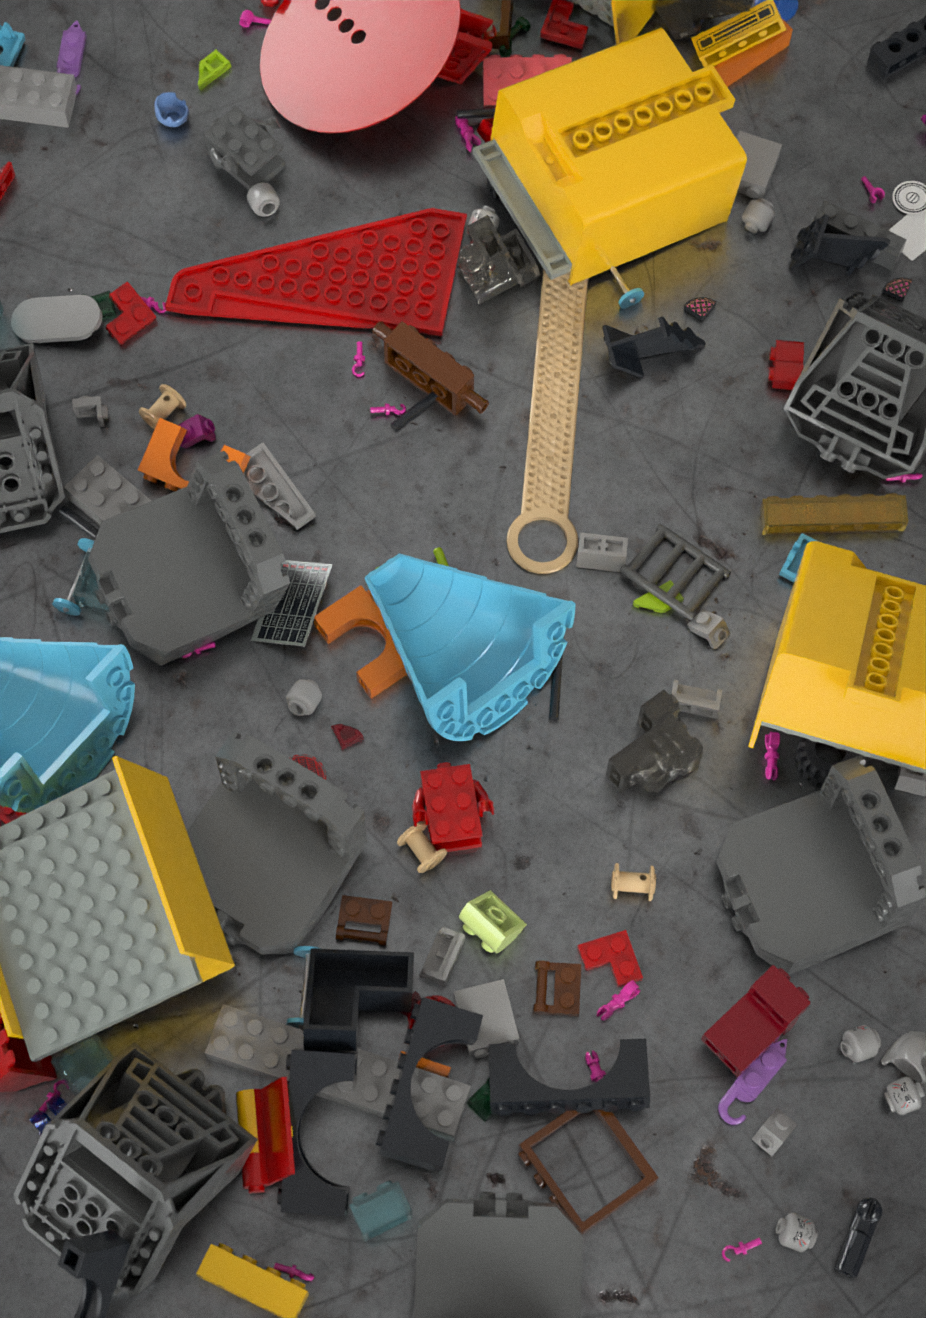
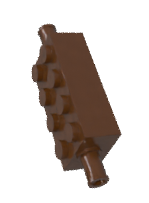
(429, 367)

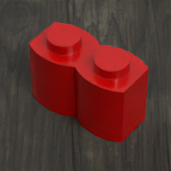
(787, 364)

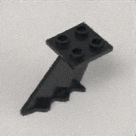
(835, 248)
(627, 349)

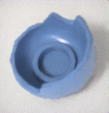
(170, 110)

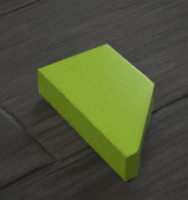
(211, 68)
(651, 602)

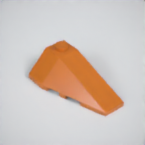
(746, 61)

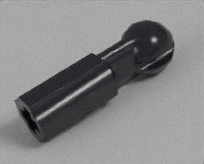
(859, 1237)

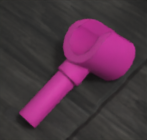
(248, 17)
(873, 191)

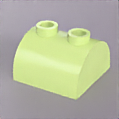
(491, 922)

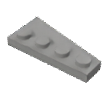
(275, 488)

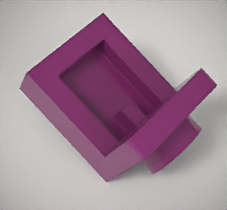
(197, 429)

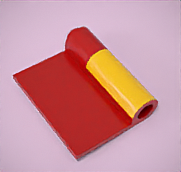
(267, 1118)

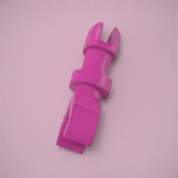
(468, 133)
(772, 744)
(628, 992)
(593, 1063)

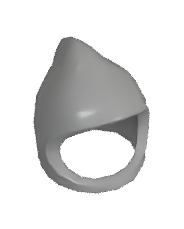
(909, 1055)

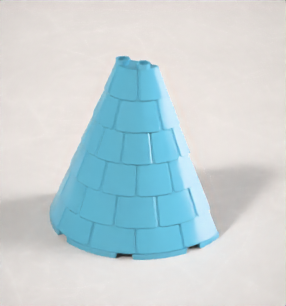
(469, 641)
(58, 716)

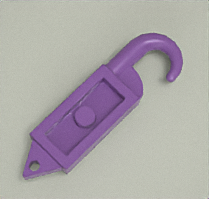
(71, 51)
(753, 1080)

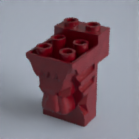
(756, 1020)

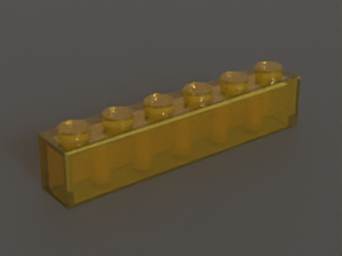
(833, 514)

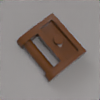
(364, 912)
(566, 989)

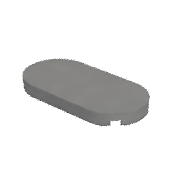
(56, 318)

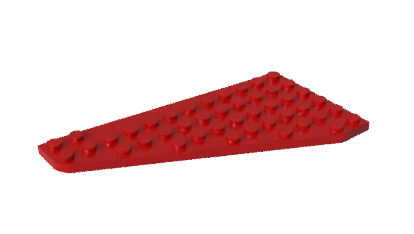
(339, 278)

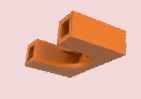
(161, 454)
(360, 610)

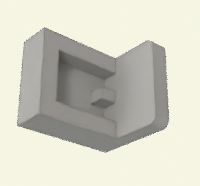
(90, 406)
(709, 627)
(774, 1132)

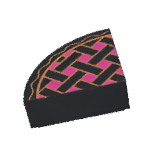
(897, 288)
(700, 307)

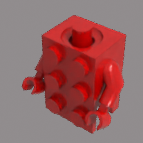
(469, 47)
(450, 807)

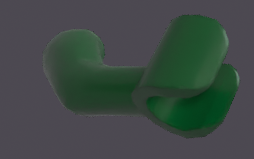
(520, 24)

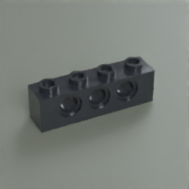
(899, 49)

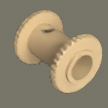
(163, 406)
(422, 847)
(633, 882)

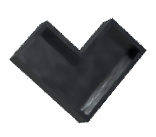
(350, 982)

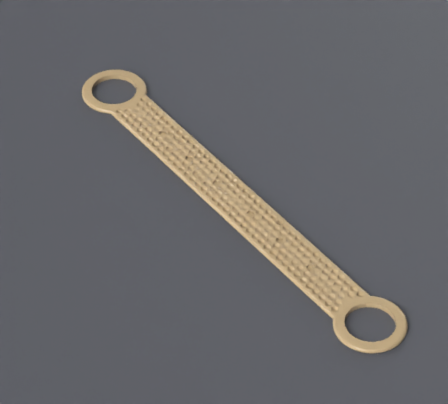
(553, 418)

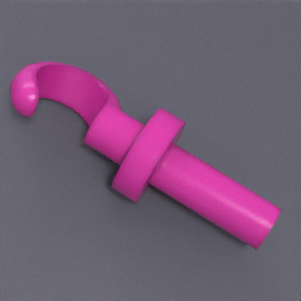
(151, 303)
(359, 358)
(387, 409)
(903, 478)
(198, 651)
(49, 1095)
(742, 1248)
(293, 1271)

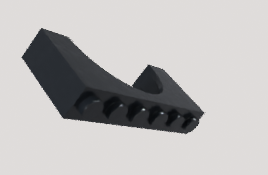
(621, 1088)
(404, 1134)
(307, 1189)
(98, 1262)

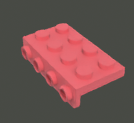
(506, 71)

